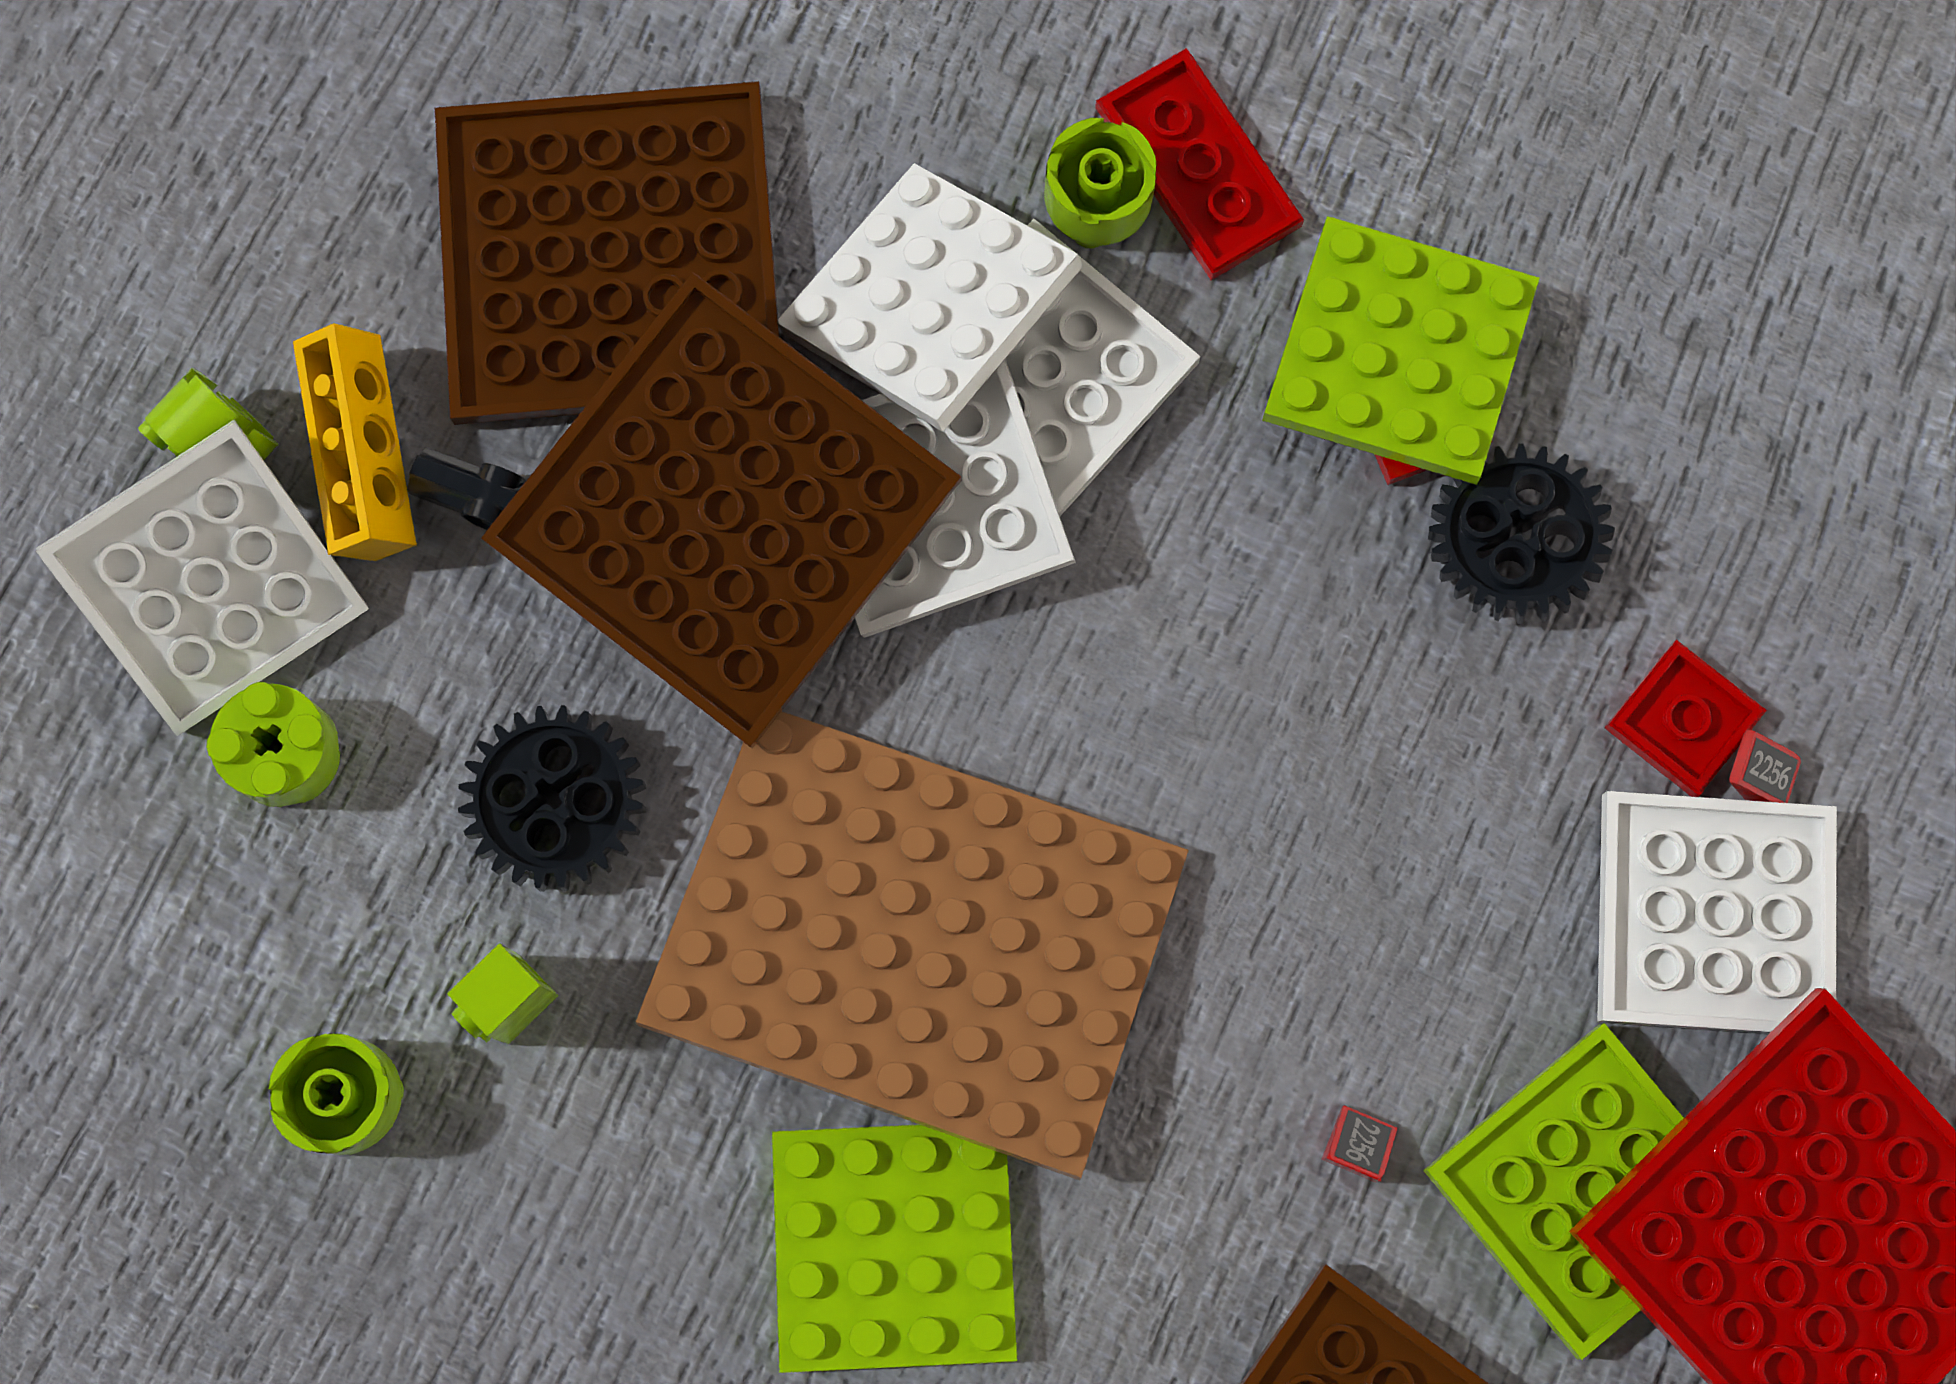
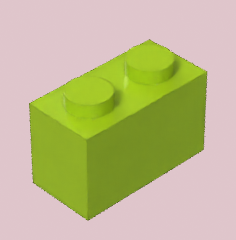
(500, 996)

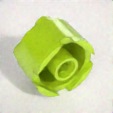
(1108, 154)
(195, 412)
(248, 727)
(303, 1101)

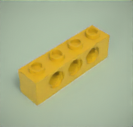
(354, 443)

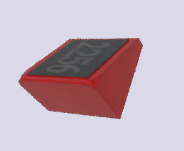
(1764, 769)
(1360, 1144)

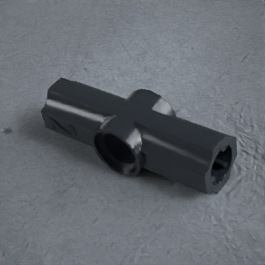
(463, 487)

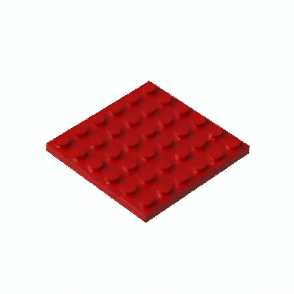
(1796, 1218)

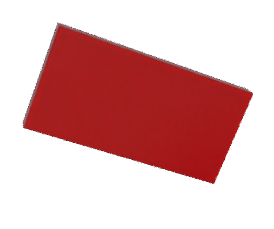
(1205, 164)

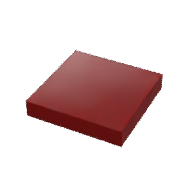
(1685, 719)

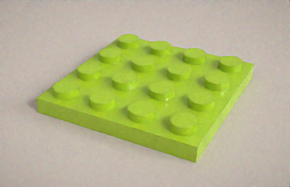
(1401, 350)
(1544, 1166)
(891, 1249)

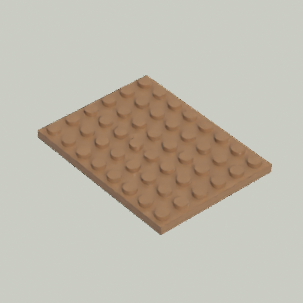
(916, 941)

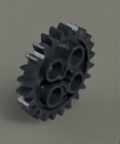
(1548, 573)
(522, 758)

